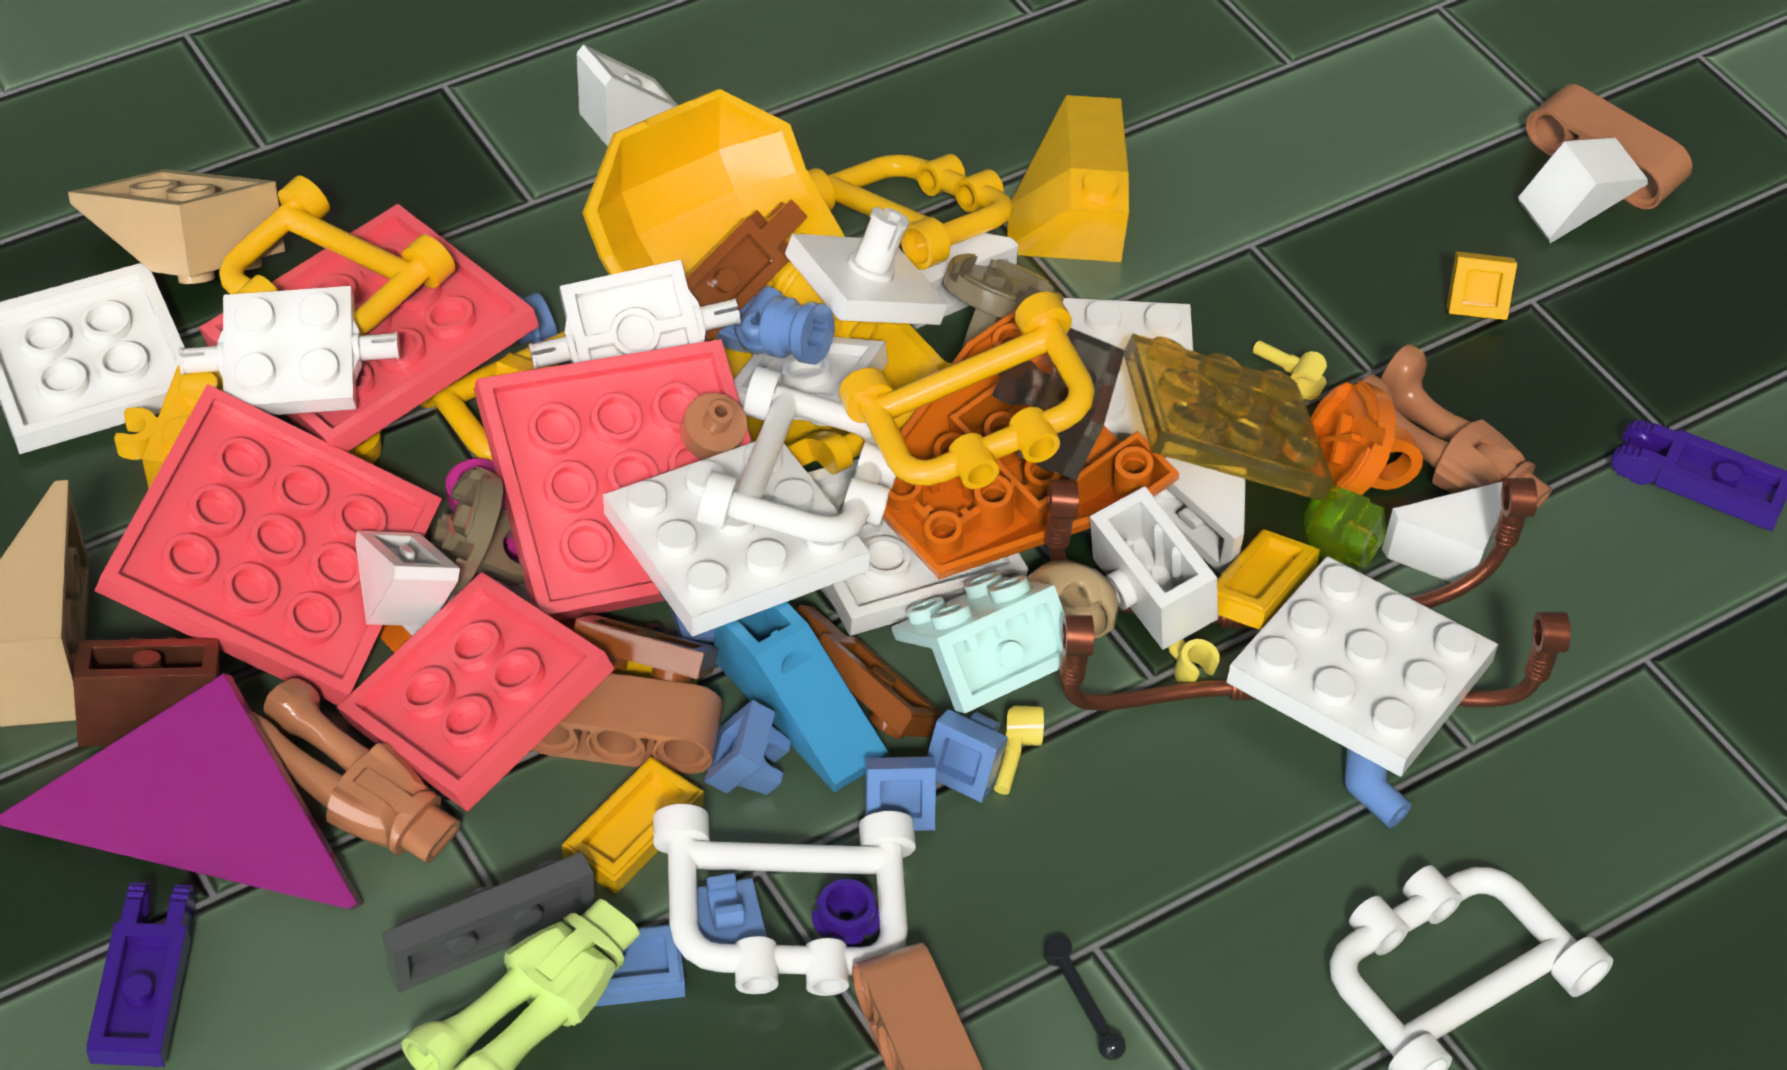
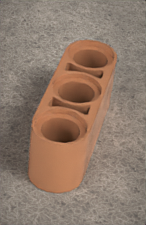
(1582, 115)
(640, 719)
(911, 1012)

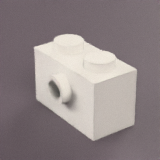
(1153, 568)

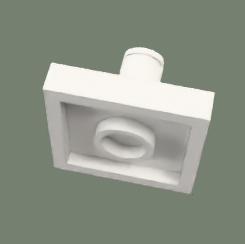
(868, 275)

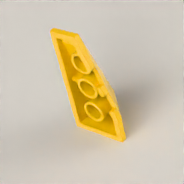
(1076, 186)

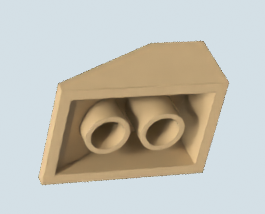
(180, 218)
(43, 612)

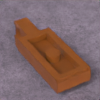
(744, 258)
(894, 703)

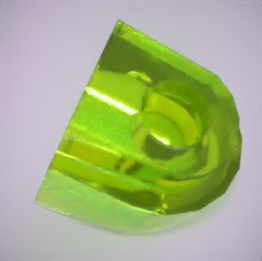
(1345, 527)

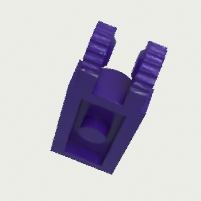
(1702, 472)
(141, 981)

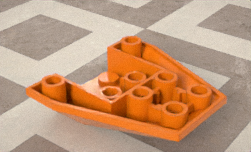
(968, 527)

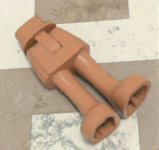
(1461, 450)
(376, 796)

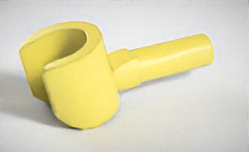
(1305, 371)
(1194, 651)
(1022, 727)

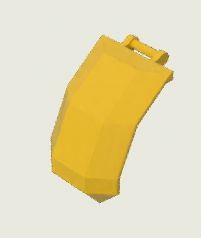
(685, 182)

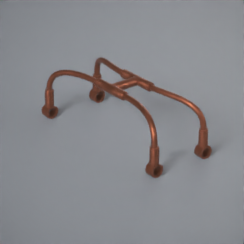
(1518, 500)

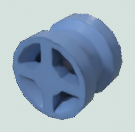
(796, 330)

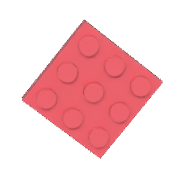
(476, 689)

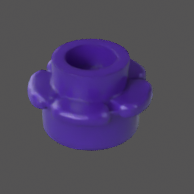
(846, 897)

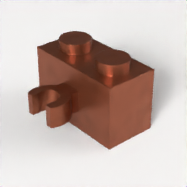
(134, 680)

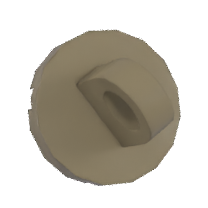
(991, 289)
(477, 530)

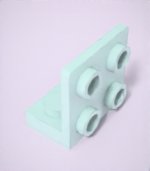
(989, 637)

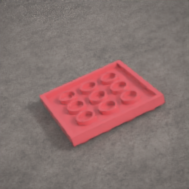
(439, 329)
(581, 433)
(258, 546)

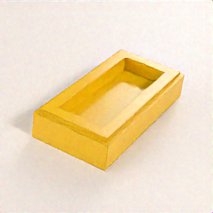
(1264, 578)
(620, 832)

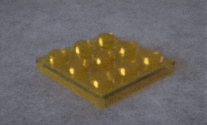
(1226, 416)

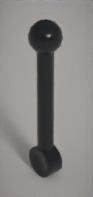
(1058, 953)

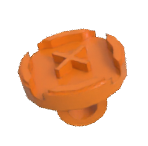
(1358, 435)

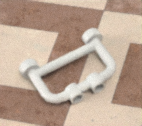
(777, 407)
(1433, 898)
(758, 960)

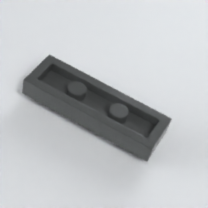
(487, 921)

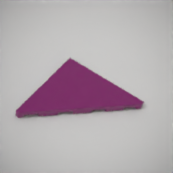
(197, 796)

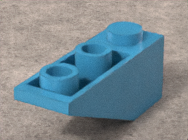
(787, 670)

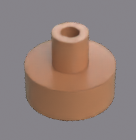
(713, 425)

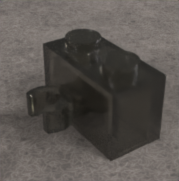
(1047, 389)

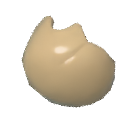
(1081, 592)

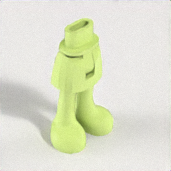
(553, 970)

